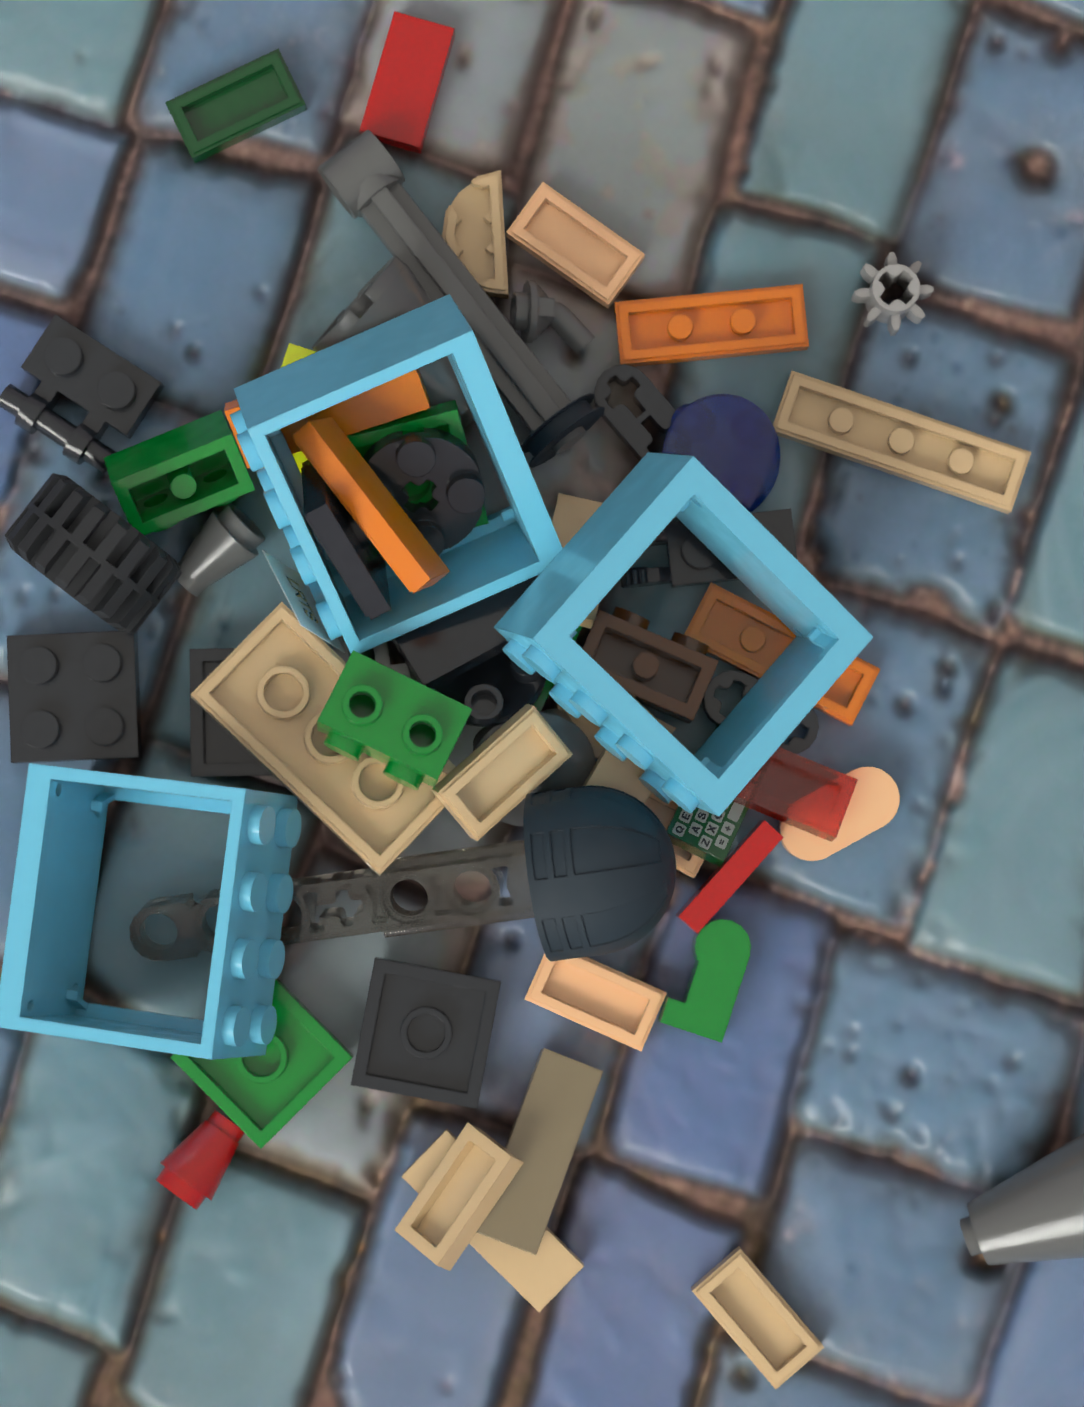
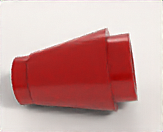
(201, 1160)

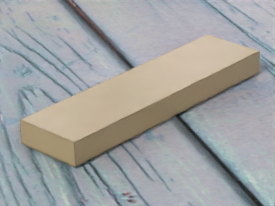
(901, 442)

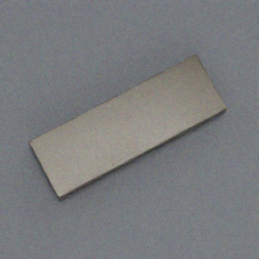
(545, 1141)

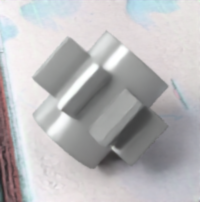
(899, 308)

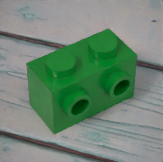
(178, 474)
(392, 721)

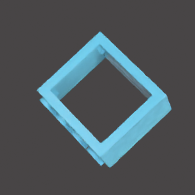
(597, 557)
(487, 561)
(56, 907)

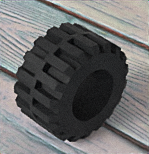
(93, 554)

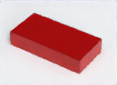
(408, 81)
(729, 876)

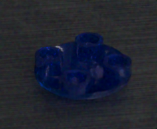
(731, 442)

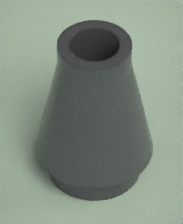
(219, 548)

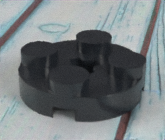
(448, 464)

